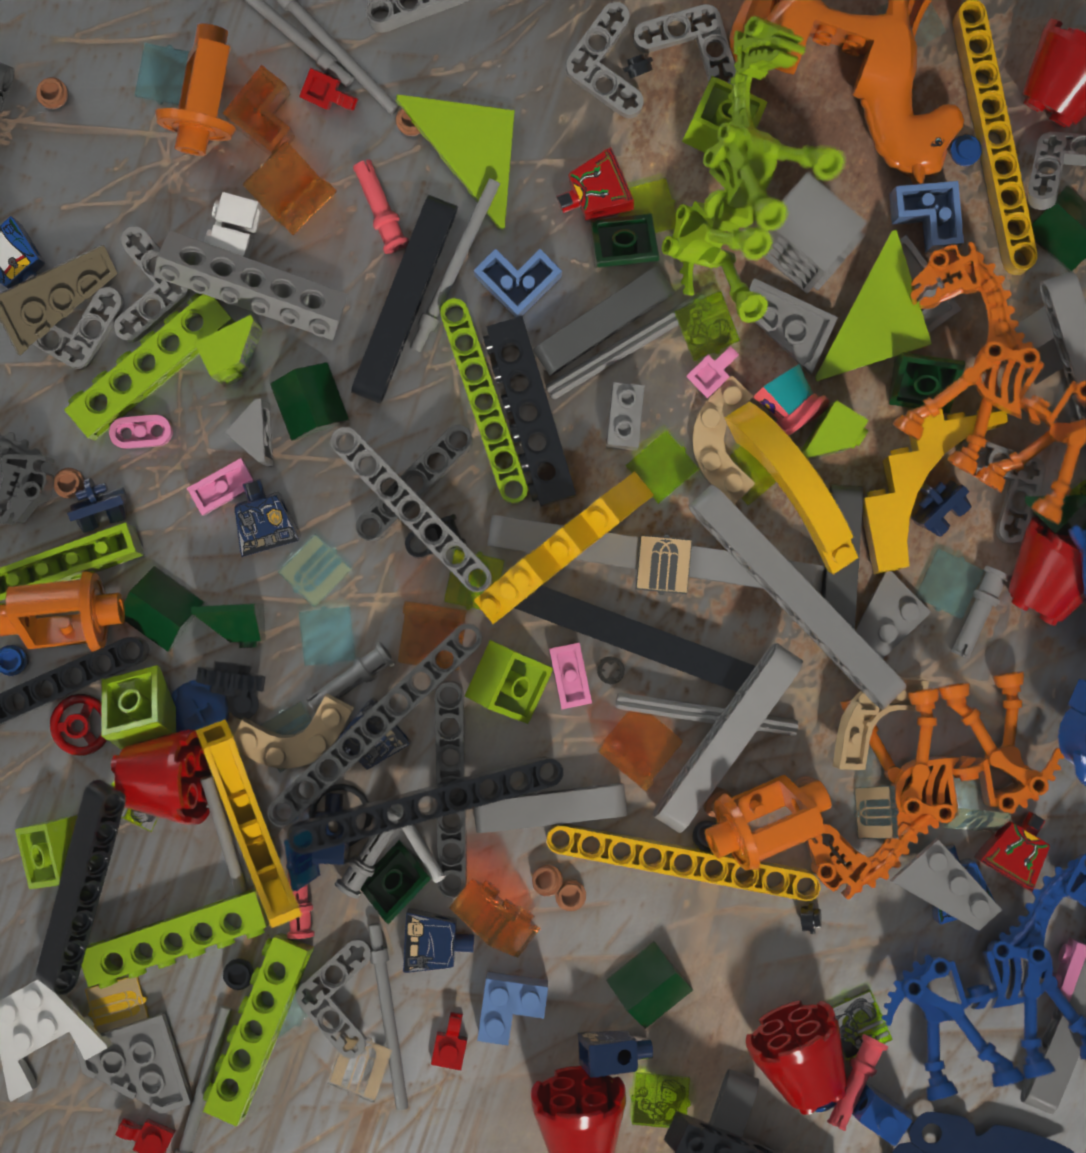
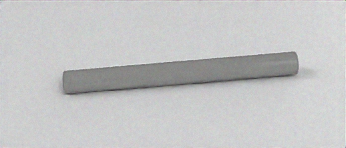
(223, 833)

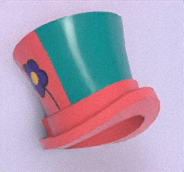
(791, 400)

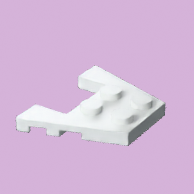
(33, 1020)

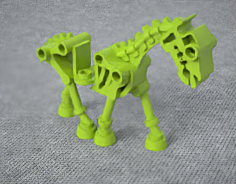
(744, 166)

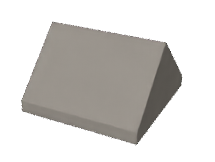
(1039, 332)
(254, 432)

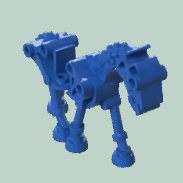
(1022, 944)

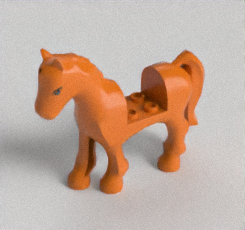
(885, 79)

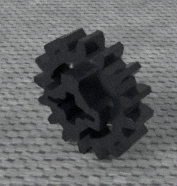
(230, 679)

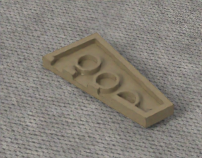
(45, 299)

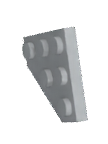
(141, 1064)

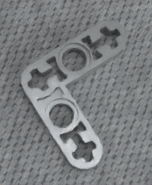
(702, 34)
(596, 70)
(1063, 153)
(152, 294)
(79, 337)
(1018, 483)
(327, 1003)

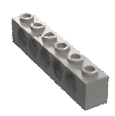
(250, 285)

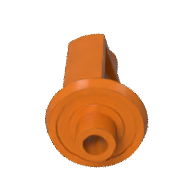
(200, 94)
(82, 595)
(748, 847)

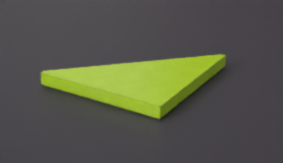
(470, 141)
(881, 318)

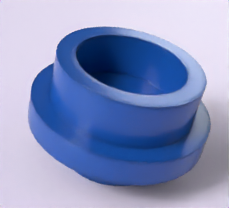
(965, 150)
(12, 660)

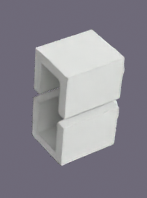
(238, 214)

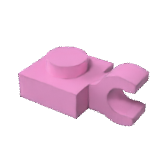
(710, 374)

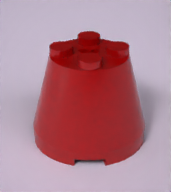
(1058, 75)
(1048, 574)
(164, 777)
(801, 1054)
(579, 1111)

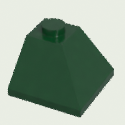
(235, 622)

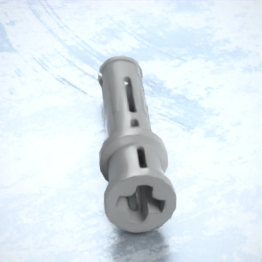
(985, 599)
(362, 670)
(363, 864)

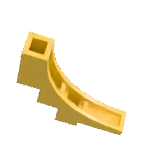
(888, 515)
(563, 547)
(248, 823)

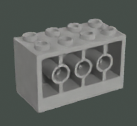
(814, 236)

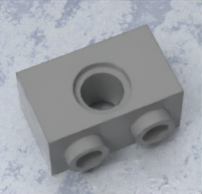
(625, 416)

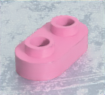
(142, 431)

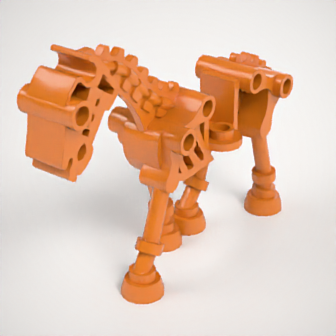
(1002, 348)
(932, 783)

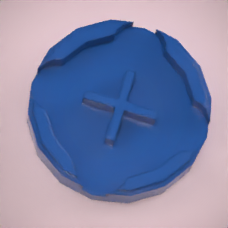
(198, 706)

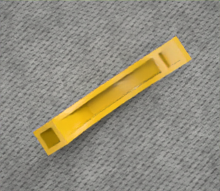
(799, 482)

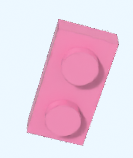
(220, 487)
(570, 675)
(1072, 959)

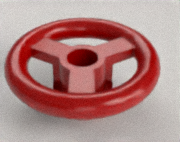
(69, 728)

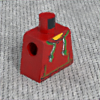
(597, 188)
(1016, 851)

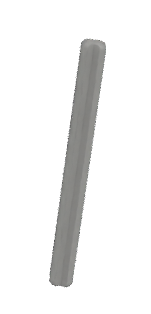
(616, 351)
(696, 712)

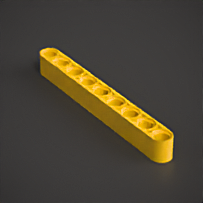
(1000, 124)
(696, 869)

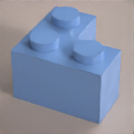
(933, 205)
(517, 288)
(508, 996)

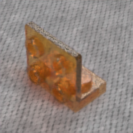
(288, 188)
(425, 629)
(640, 747)

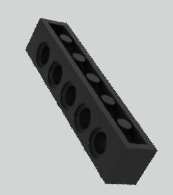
(514, 334)
(696, 1136)

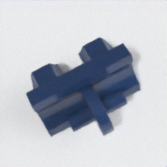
(937, 503)
(85, 511)

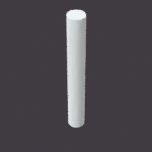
(421, 849)

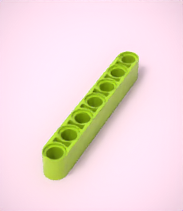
(480, 387)

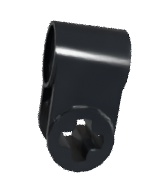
(433, 533)

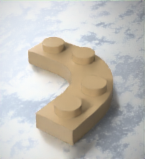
(709, 440)
(859, 721)
(298, 748)

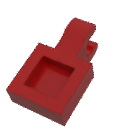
(324, 91)
(449, 1046)
(149, 1138)

